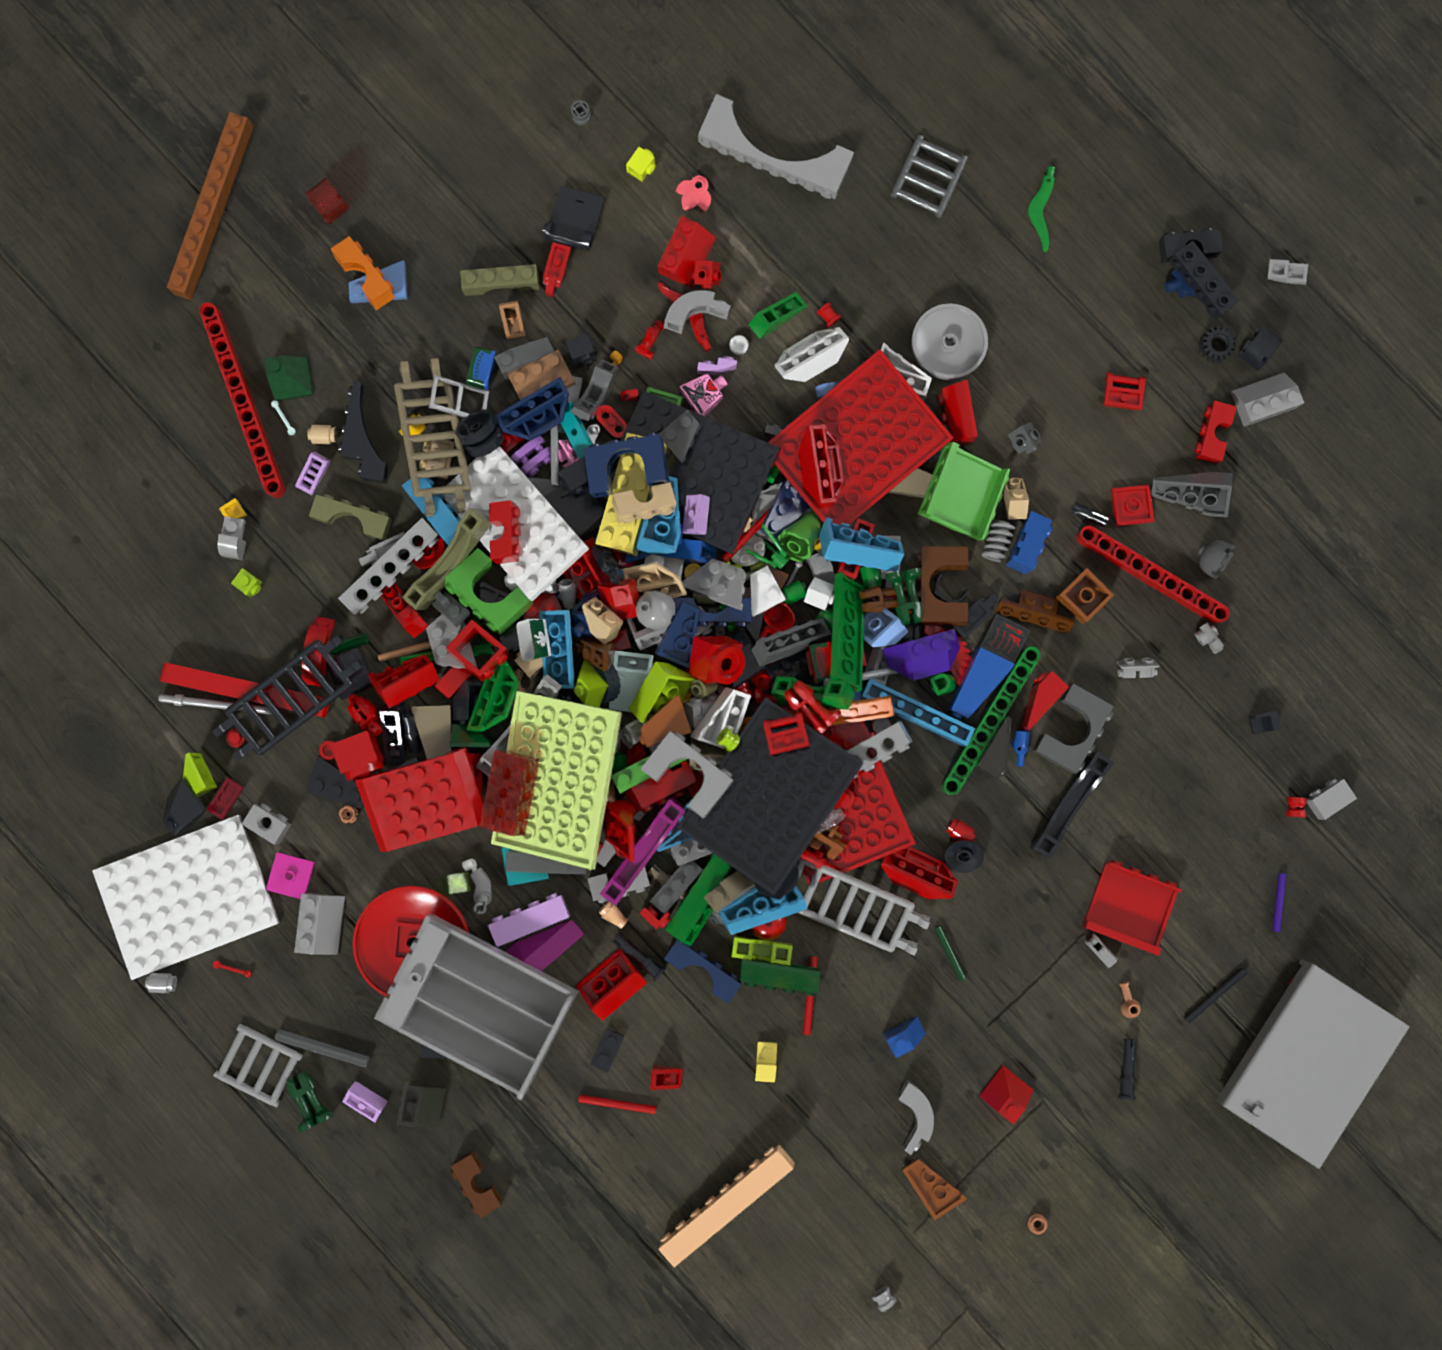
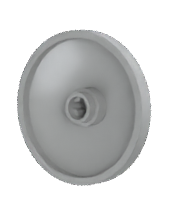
(949, 341)

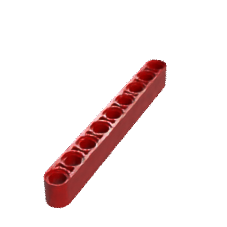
(1162, 575)
(230, 686)

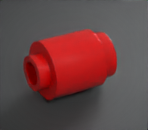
(960, 831)

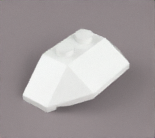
(812, 355)

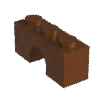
(482, 1200)

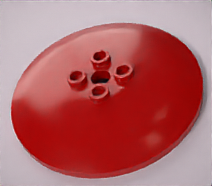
(387, 925)

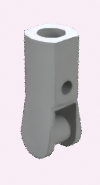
(1102, 952)

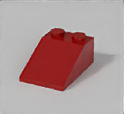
(1043, 695)
(620, 827)

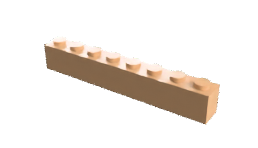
(726, 1205)

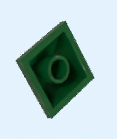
(288, 377)
(470, 739)

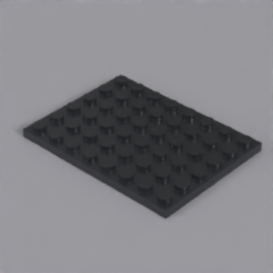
(718, 464)
(773, 801)

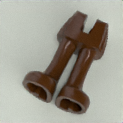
(877, 594)

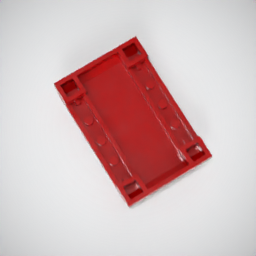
(422, 800)

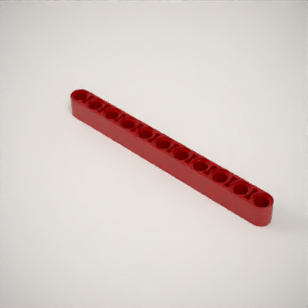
(236, 393)

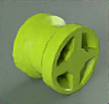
(728, 739)

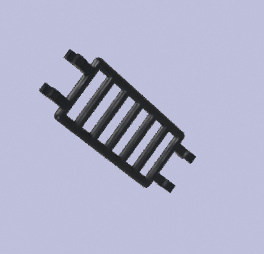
(274, 679)

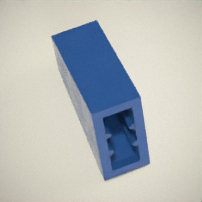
(693, 552)
(904, 1036)

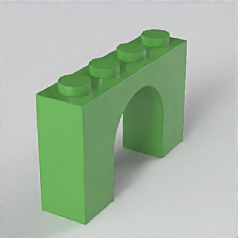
(497, 615)
(634, 775)

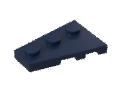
(784, 510)
(679, 635)

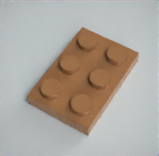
(540, 373)

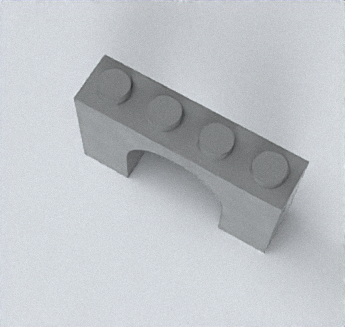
(674, 749)

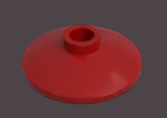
(431, 554)

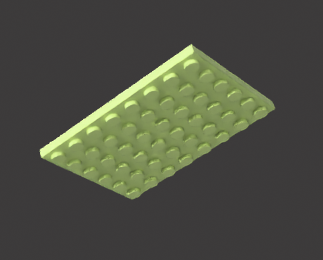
(571, 779)

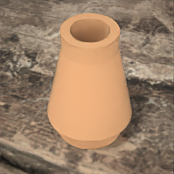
(612, 914)

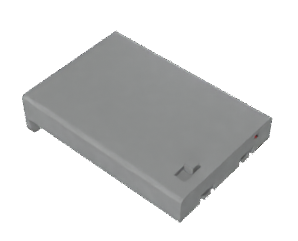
(476, 1005)
(1312, 1063)

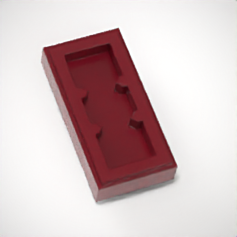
(225, 798)

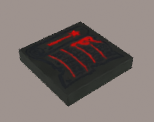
(1005, 638)

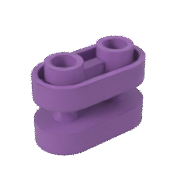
(530, 467)

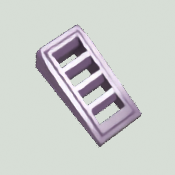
(307, 470)

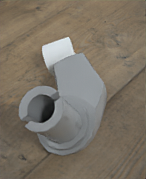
(483, 891)

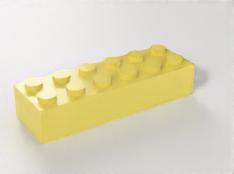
(629, 476)

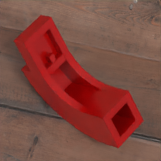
(320, 630)

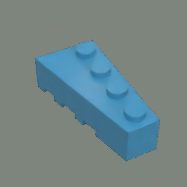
(444, 519)
(859, 547)
(756, 909)

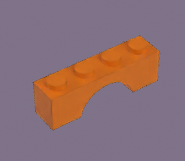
(350, 258)

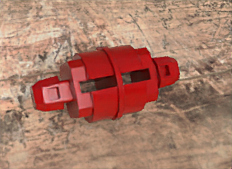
(364, 714)

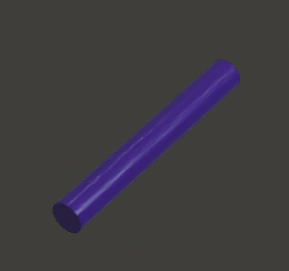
(1279, 902)

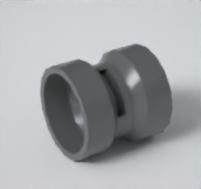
(583, 116)

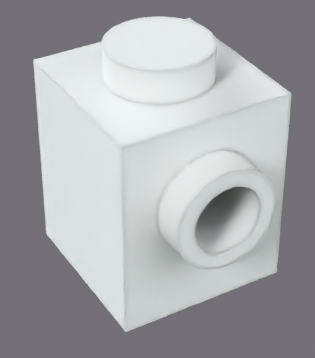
(820, 593)

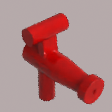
(649, 339)

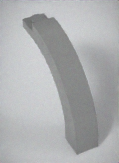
(547, 687)

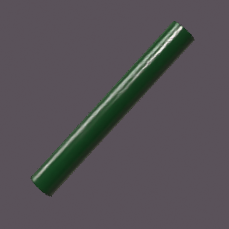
(950, 953)

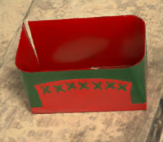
(820, 661)

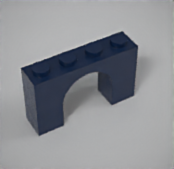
(601, 458)

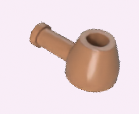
(1128, 1003)

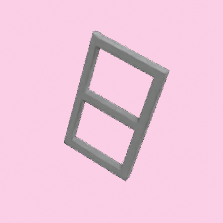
(459, 397)

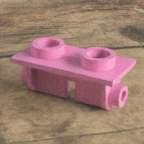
(566, 452)

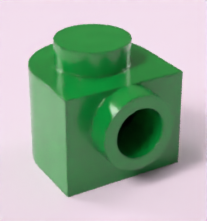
(942, 684)

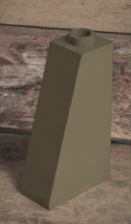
(914, 485)
(434, 728)

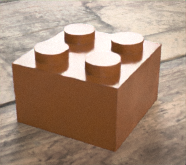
(1084, 596)

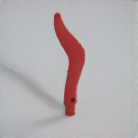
(696, 320)

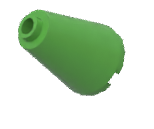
(801, 537)

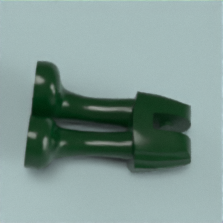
(915, 606)
(297, 1093)

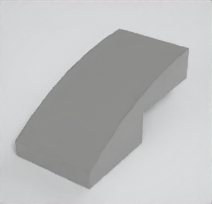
(1287, 272)

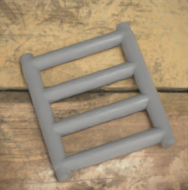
(256, 1090)

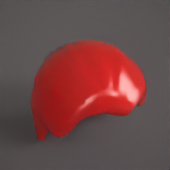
(779, 617)

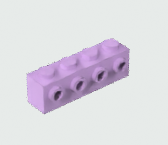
(529, 920)

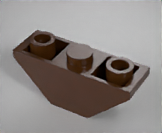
(594, 651)

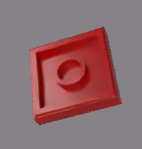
(1132, 505)

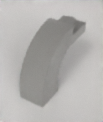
(691, 304)
(924, 1117)

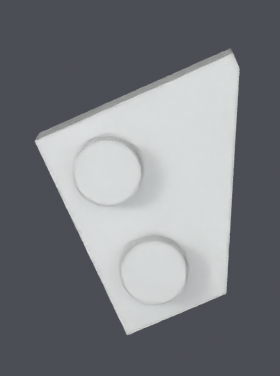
(764, 591)

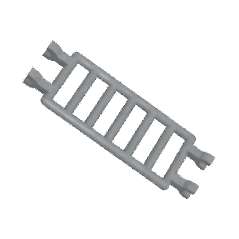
(896, 940)

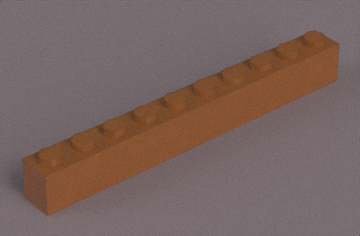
(210, 206)

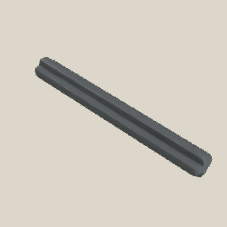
(322, 1048)

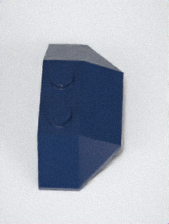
(536, 412)

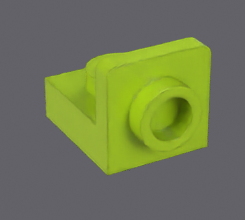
(247, 583)

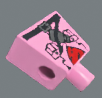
(703, 393)

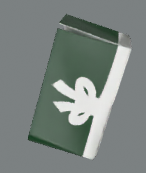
(533, 639)

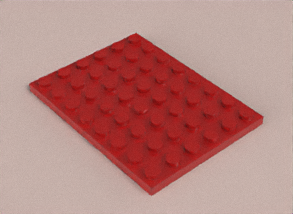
(880, 435)
(875, 820)

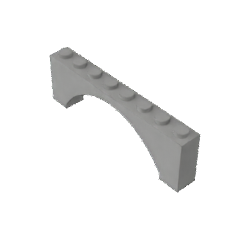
(818, 174)

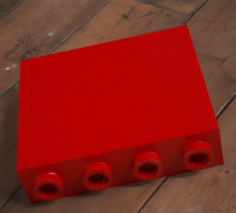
(1131, 906)

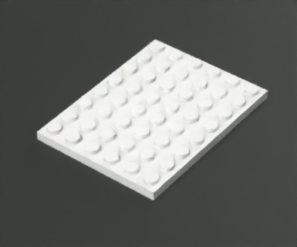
(185, 897)

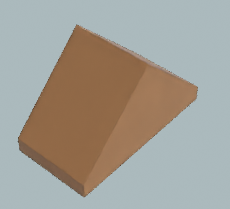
(512, 319)

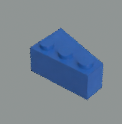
(1029, 543)

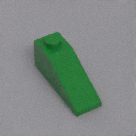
(776, 315)

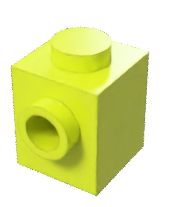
(641, 164)

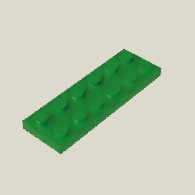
(847, 632)

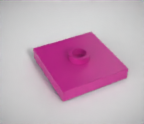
(290, 875)

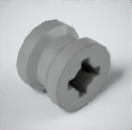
(883, 1298)

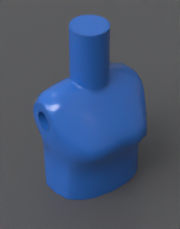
(1021, 746)

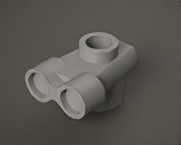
(1208, 635)

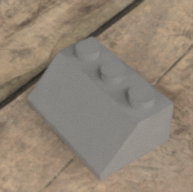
(1266, 399)
(319, 924)

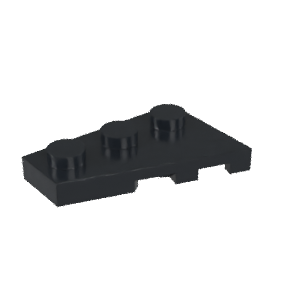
(331, 784)

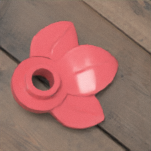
(694, 196)

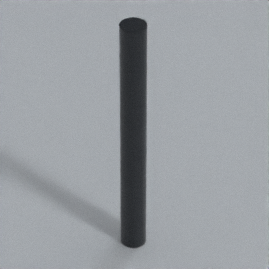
(1215, 995)

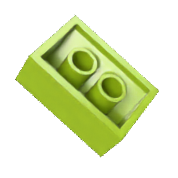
(658, 689)

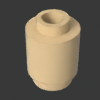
(322, 434)

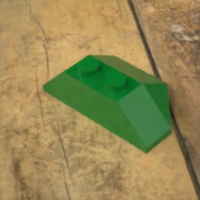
(494, 699)

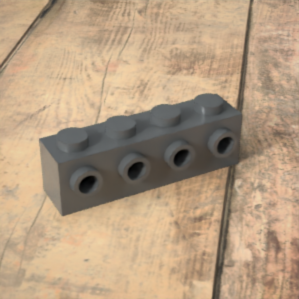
(790, 641)

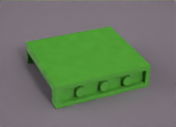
(964, 492)

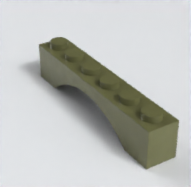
(468, 533)

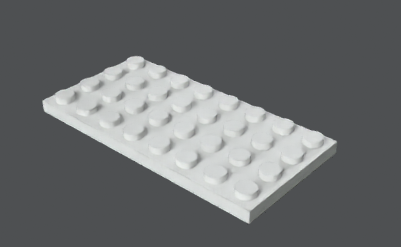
(545, 539)

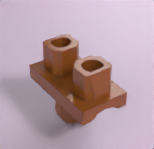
(835, 846)

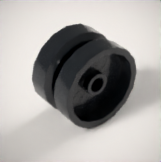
(480, 433)

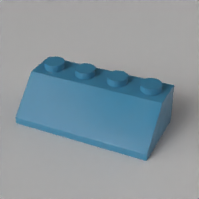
(560, 663)

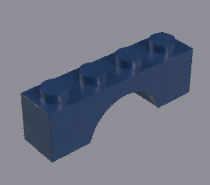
(728, 615)
(724, 984)

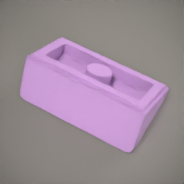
(696, 514)
(365, 1101)

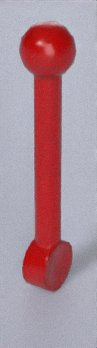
(217, 964)

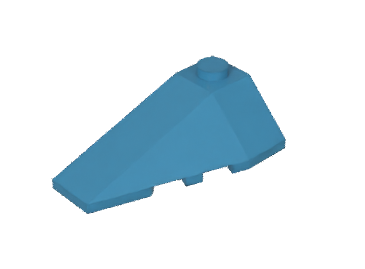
(661, 532)

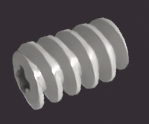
(998, 540)

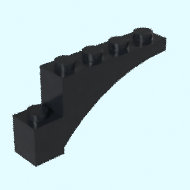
(356, 440)

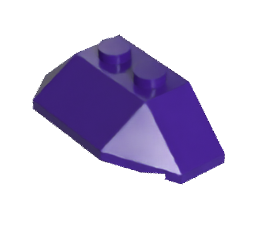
(924, 655)

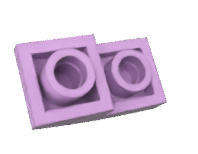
(723, 366)

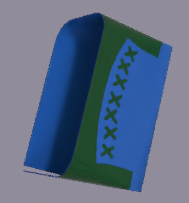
(481, 368)

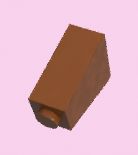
(668, 719)

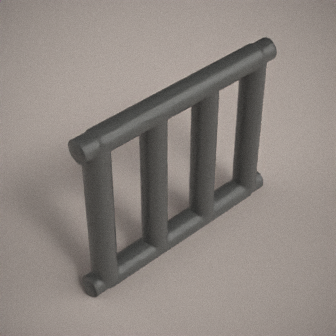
(913, 159)

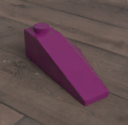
(546, 946)

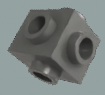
(1025, 438)

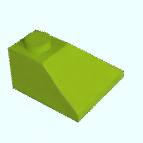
(590, 685)
(198, 774)

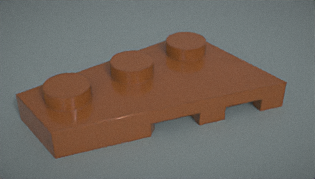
(932, 1189)

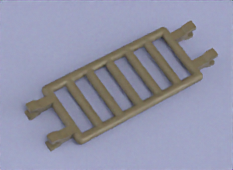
(415, 475)

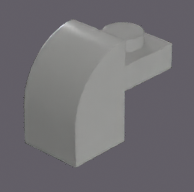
(230, 540)

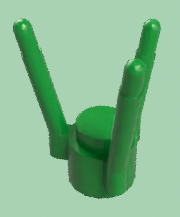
(779, 557)

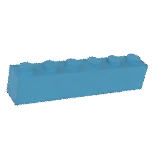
(921, 714)

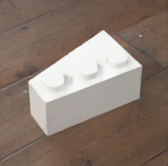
(914, 376)
(725, 712)

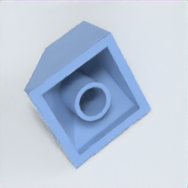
(883, 629)

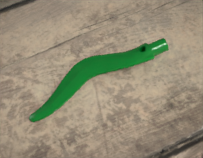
(1037, 205)

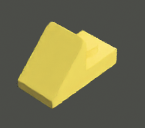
(766, 1061)

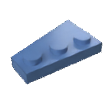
(395, 274)

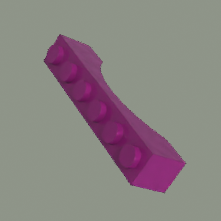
(643, 851)

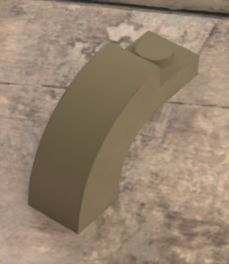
(729, 891)

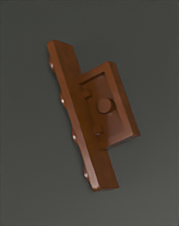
(1035, 610)

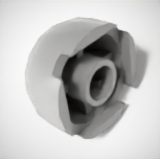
(655, 610)

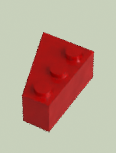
(404, 681)
(650, 792)

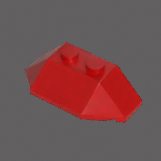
(821, 464)
(920, 874)

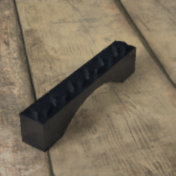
(1062, 816)

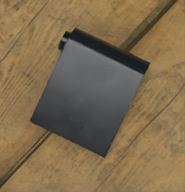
(574, 218)
(579, 511)

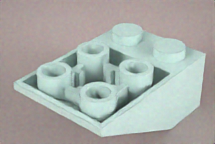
(632, 670)

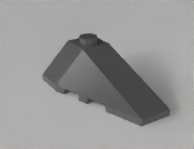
(1201, 491)
(524, 862)

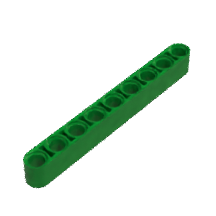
(998, 715)

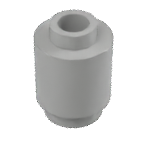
(161, 983)

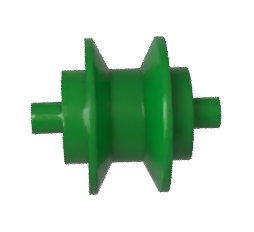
(619, 762)

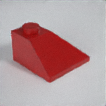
(620, 598)
(1007, 1094)

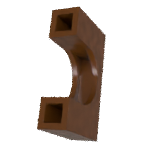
(933, 561)

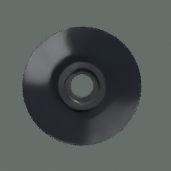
(962, 861)

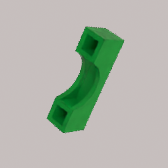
(834, 695)

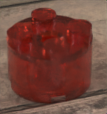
(327, 201)

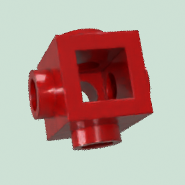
(707, 274)

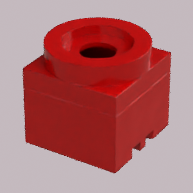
(716, 659)
(358, 755)

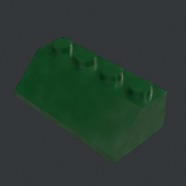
(774, 975)

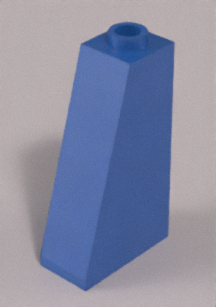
(979, 680)

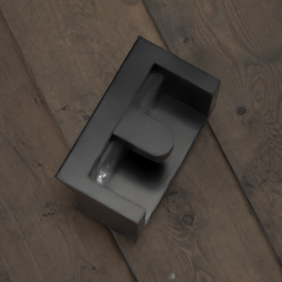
(790, 666)

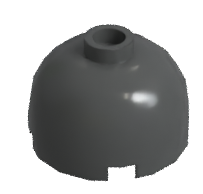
(1215, 557)

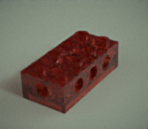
(509, 792)

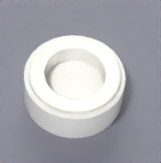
(738, 345)

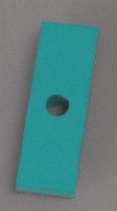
(575, 431)

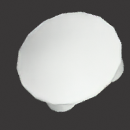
(754, 544)

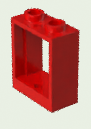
(464, 638)

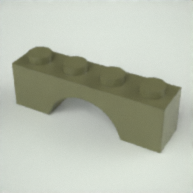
(515, 277)
(328, 510)

